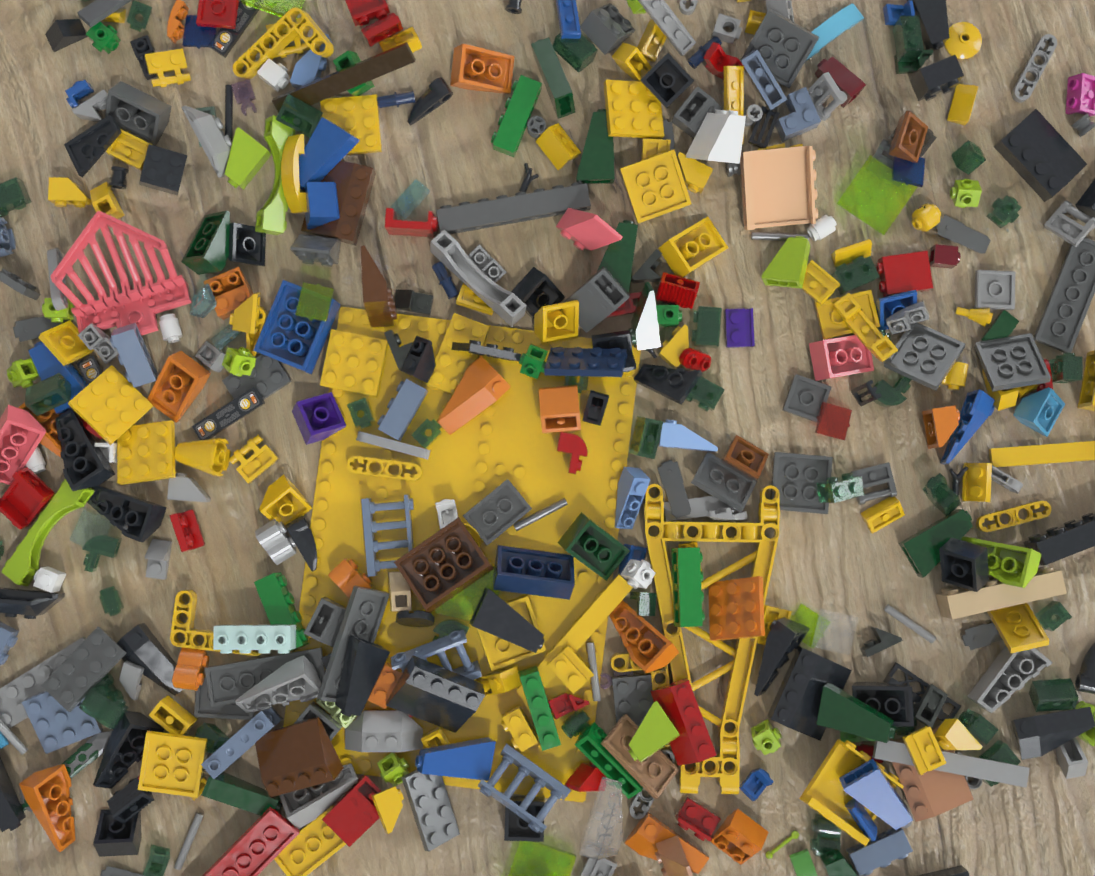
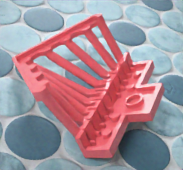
(131, 305)

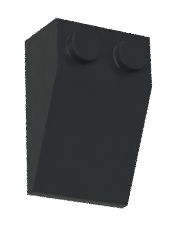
(889, 699)

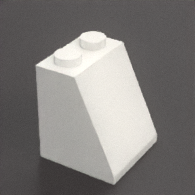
(719, 137)

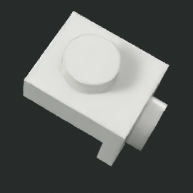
(446, 512)

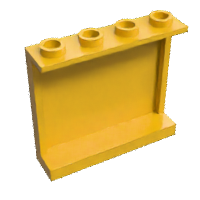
(826, 791)

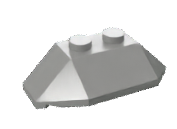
(211, 137)
(383, 732)

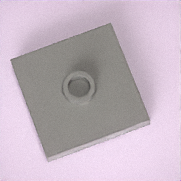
(994, 290)

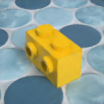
(172, 716)
(520, 729)

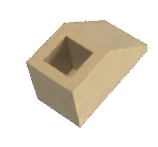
(399, 592)

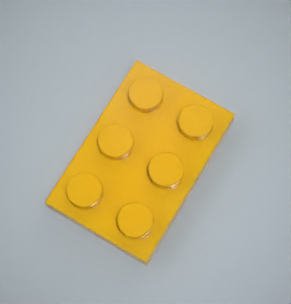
(831, 322)
(1019, 628)

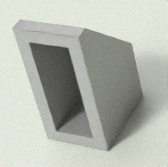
(186, 489)
(1071, 759)

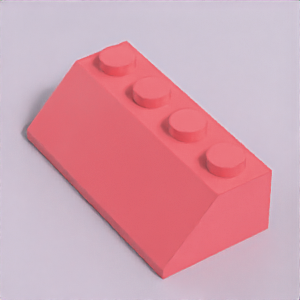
(18, 440)

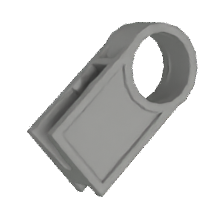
(1006, 480)

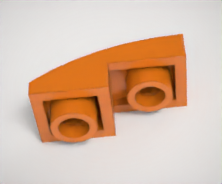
(175, 28)

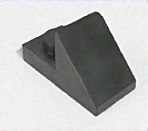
(645, 273)
(413, 302)
(399, 353)
(884, 641)
(930, 705)

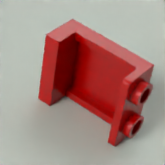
(366, 10)
(410, 228)
(904, 273)
(25, 498)

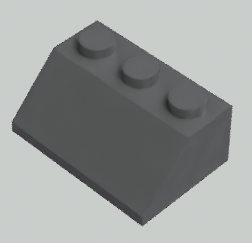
(138, 112)

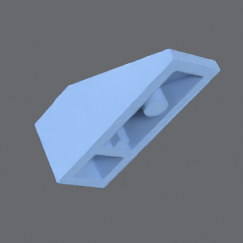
(678, 436)

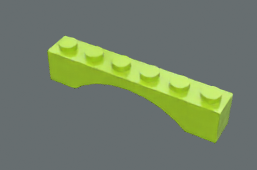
(271, 216)
(26, 558)

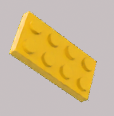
(452, 363)
(309, 848)

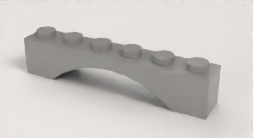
(500, 300)

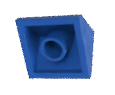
(321, 203)
(889, 305)

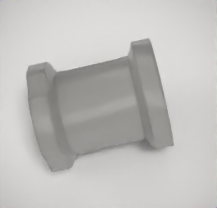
(750, 114)

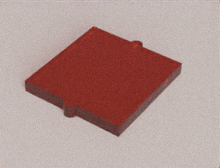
(833, 421)

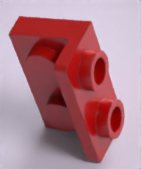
(382, 29)
(187, 530)
(698, 819)

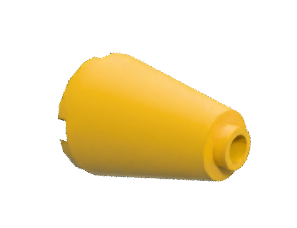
(205, 455)

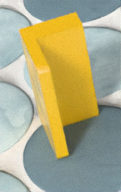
(557, 146)

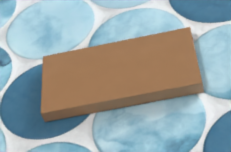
(653, 772)

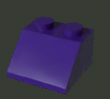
(318, 417)

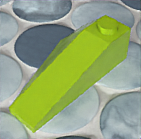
(1009, 563)

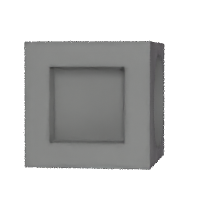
(726, 21)

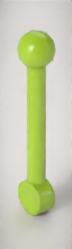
(794, 835)

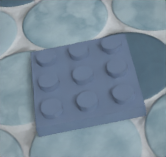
(56, 725)

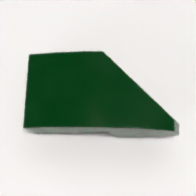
(912, 67)
(1002, 327)

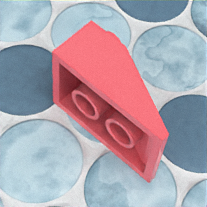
(586, 230)
(840, 357)

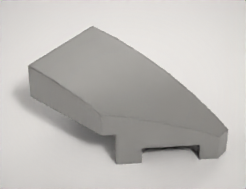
(725, 514)
(130, 679)

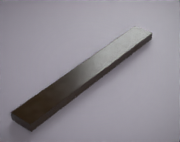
(350, 76)

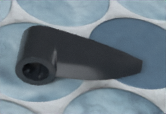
(430, 100)
(304, 540)
(1086, 678)

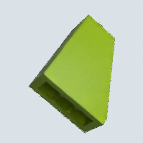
(245, 159)
(789, 264)
(652, 734)

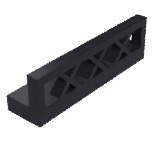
(916, 698)

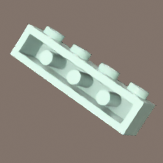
(254, 638)

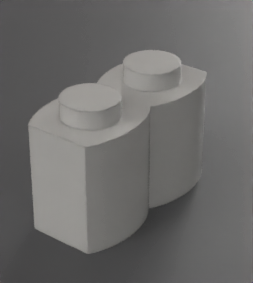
(275, 541)

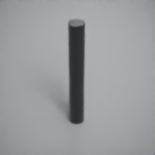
(229, 111)

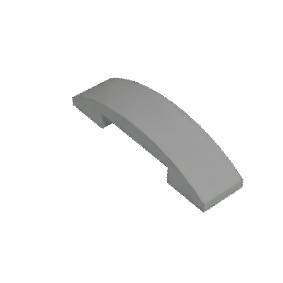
(699, 507)

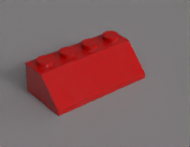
(684, 713)

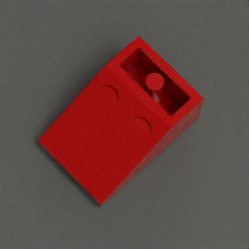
(354, 811)

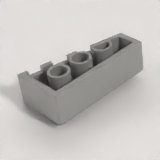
(1007, 675)

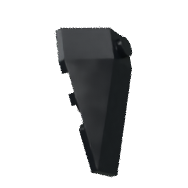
(83, 463)
(130, 514)
(781, 641)
(148, 653)
(1046, 732)
(124, 748)

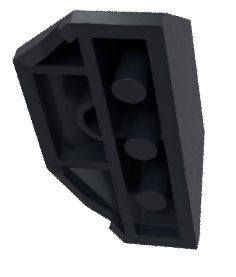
(27, 602)

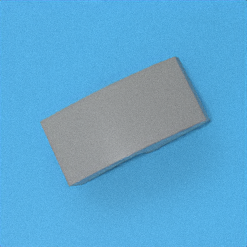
(486, 264)
(902, 319)
(96, 339)

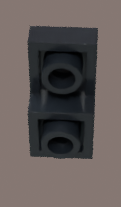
(141, 47)

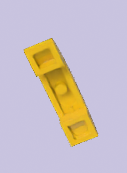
(290, 174)
(864, 329)

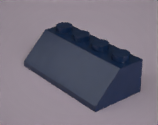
(533, 572)

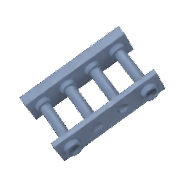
(371, 527)
(455, 639)
(241, 742)
(525, 768)

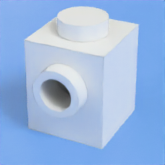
(274, 74)
(49, 579)

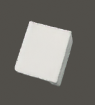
(109, 452)

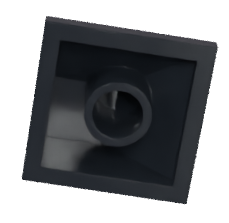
(246, 245)

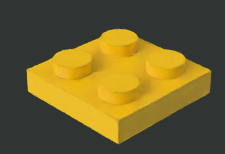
(65, 343)

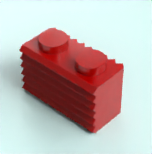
(677, 290)

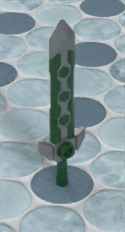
(81, 758)

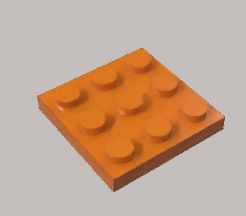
(736, 609)

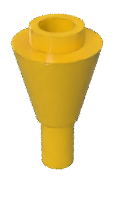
(979, 316)

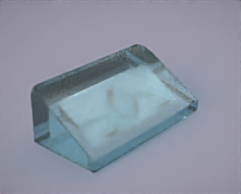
(410, 199)
(203, 302)
(224, 337)

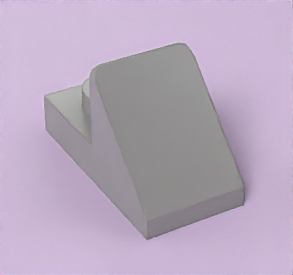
(89, 109)
(211, 356)
(158, 559)

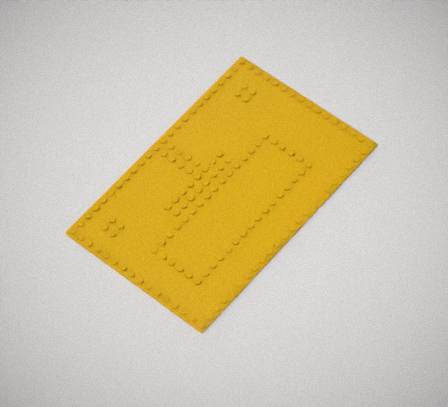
(467, 467)

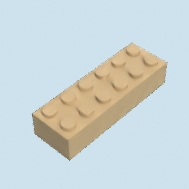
(997, 595)

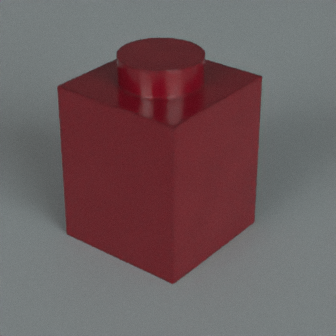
(944, 256)

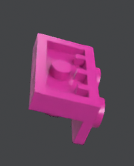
(1081, 94)

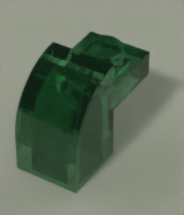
(891, 395)
(941, 495)
(97, 546)
(448, 626)

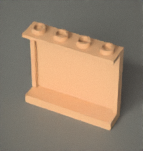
(778, 187)

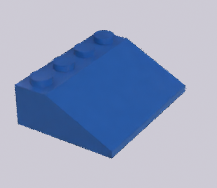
(291, 337)

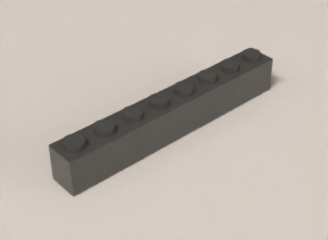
(513, 209)

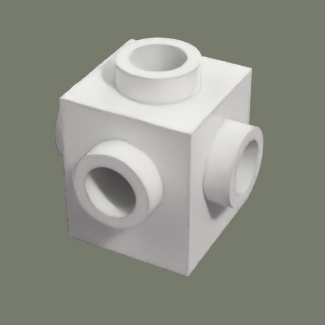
(638, 574)

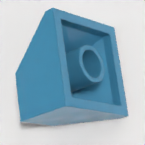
(1040, 410)

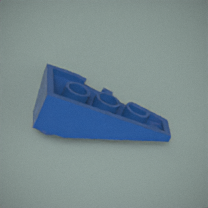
(973, 414)

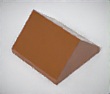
(908, 137)
(745, 457)

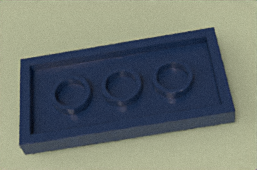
(586, 362)

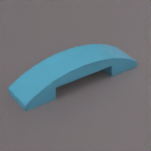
(835, 26)

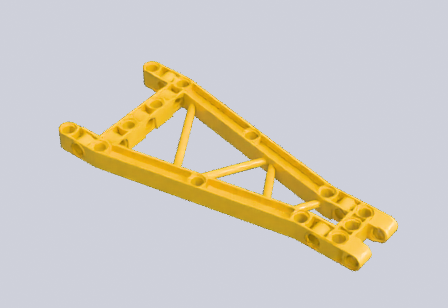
(745, 648)

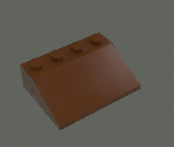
(353, 193)
(376, 296)
(443, 565)
(297, 757)

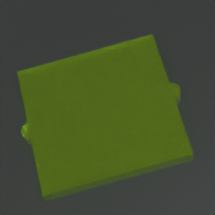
(314, 302)
(808, 618)

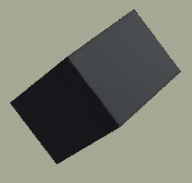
(65, 33)
(595, 408)

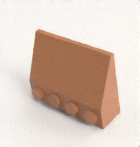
(933, 791)
(673, 858)

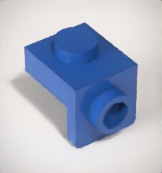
(893, 12)
(77, 92)
(755, 783)

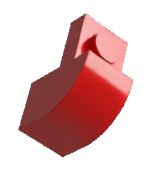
(717, 59)
(573, 445)

